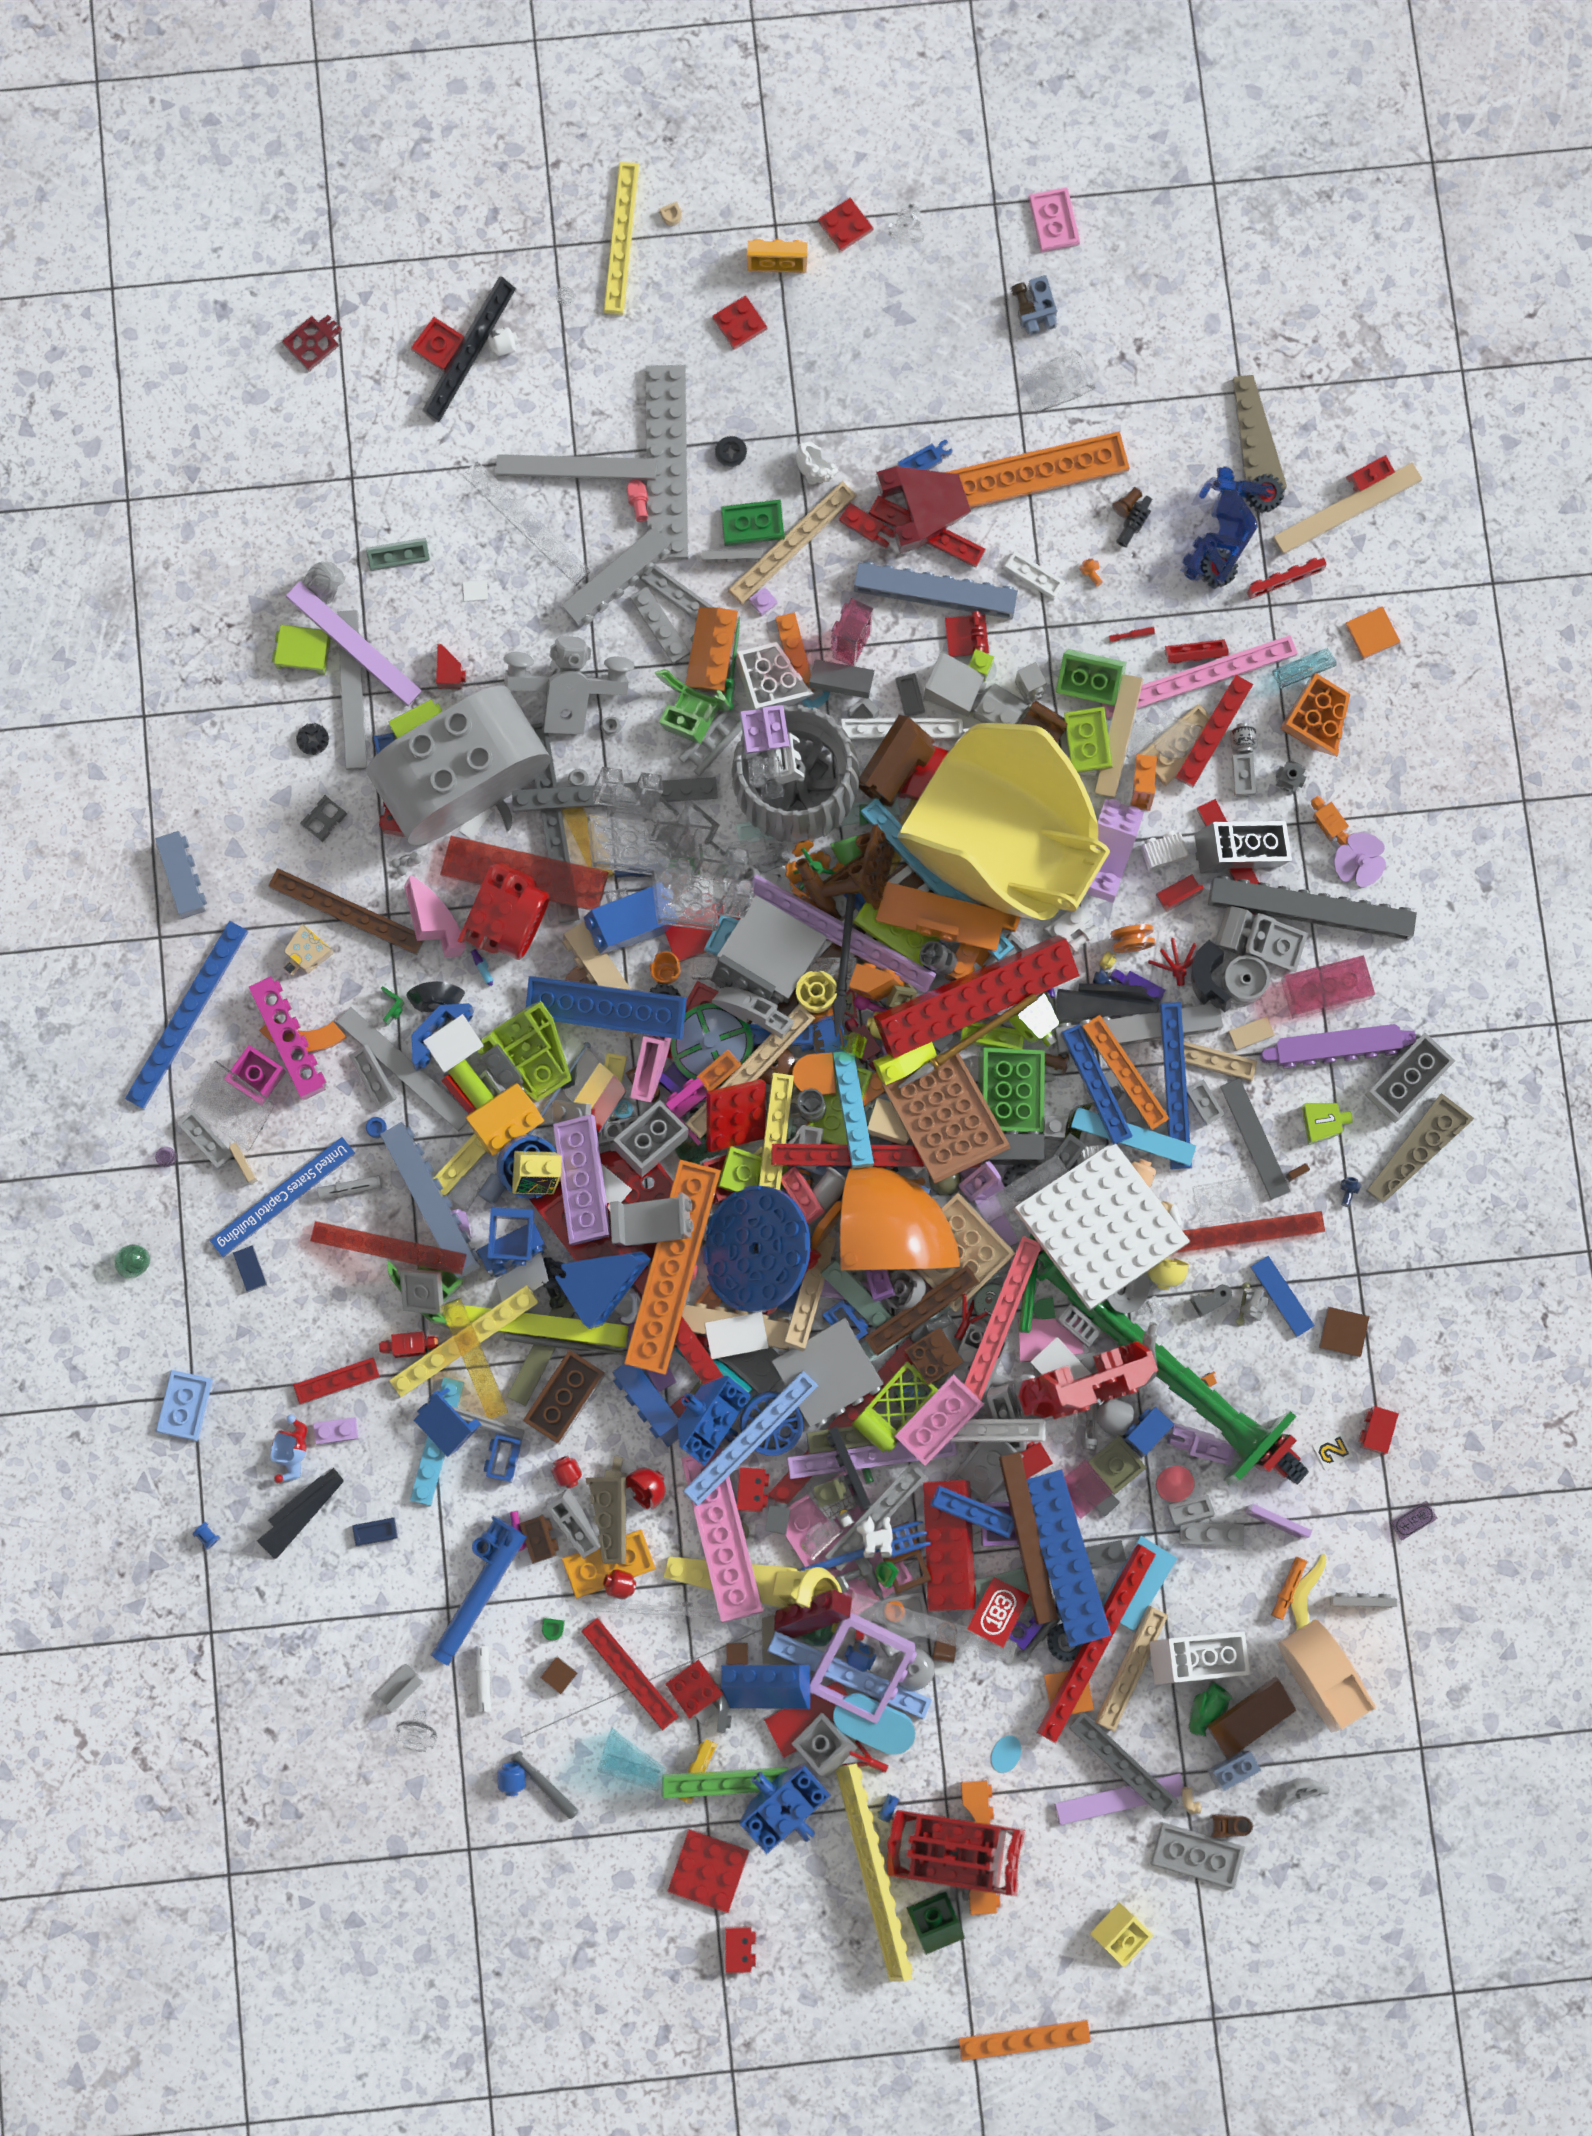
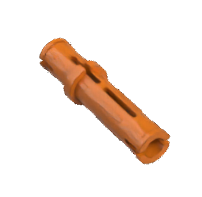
(1285, 1597)

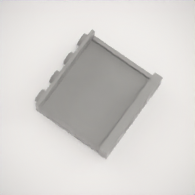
(773, 946)
(838, 1368)

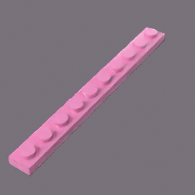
(1212, 672)

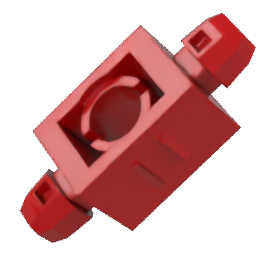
(408, 1344)

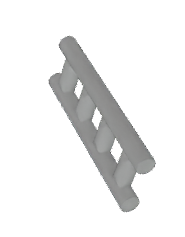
(715, 750)

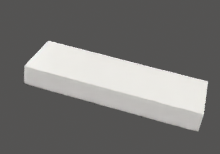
(1034, 575)

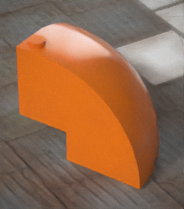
(892, 1224)

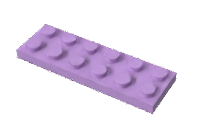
(582, 1180)

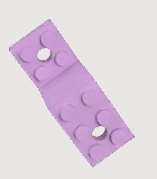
(1118, 831)

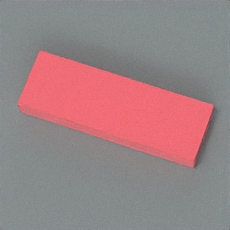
(802, 1194)

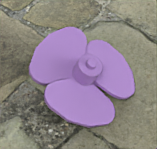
(1361, 854)

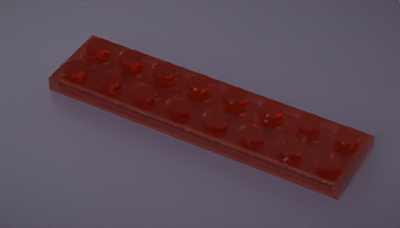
(562, 880)

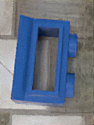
(849, 1309)

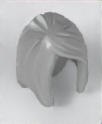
(324, 580)

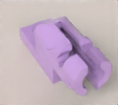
(1201, 1444)

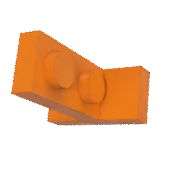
(1144, 782)

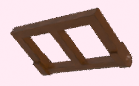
(916, 1582)

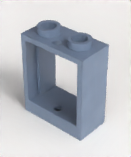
(1237, 1770)

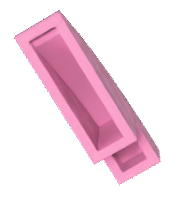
(432, 918)
(650, 1067)

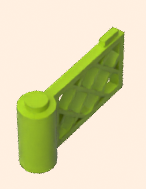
(875, 1427)

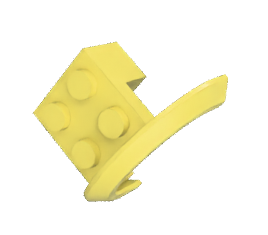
(800, 1586)

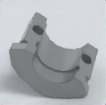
(1257, 1305)

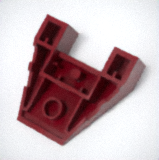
(932, 500)

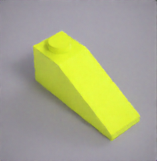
(893, 1069)

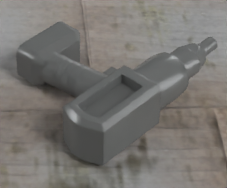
(864, 1571)

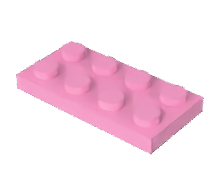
(939, 1420)

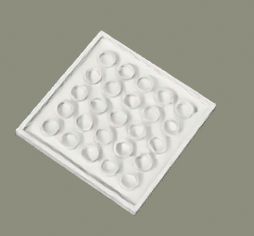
(1101, 1225)

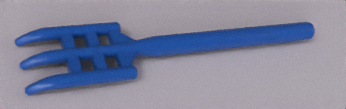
(860, 1553)

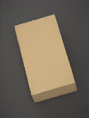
(1251, 1033)
(243, 1163)

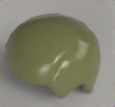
(947, 1186)

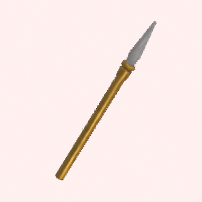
(943, 1057)

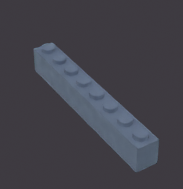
(935, 590)
(428, 1194)

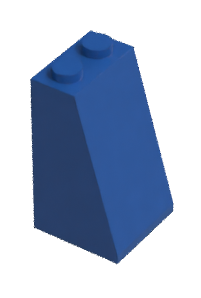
(624, 922)

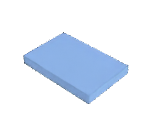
(184, 1405)

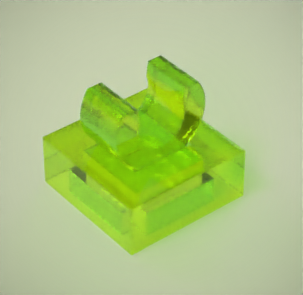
(855, 1044)

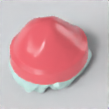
(1174, 1484)

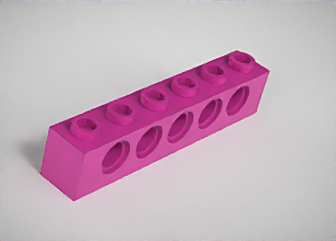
(261, 992)

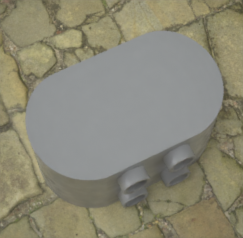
(458, 764)

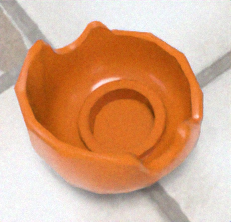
(665, 968)

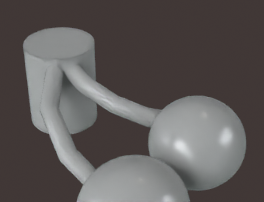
(402, 870)

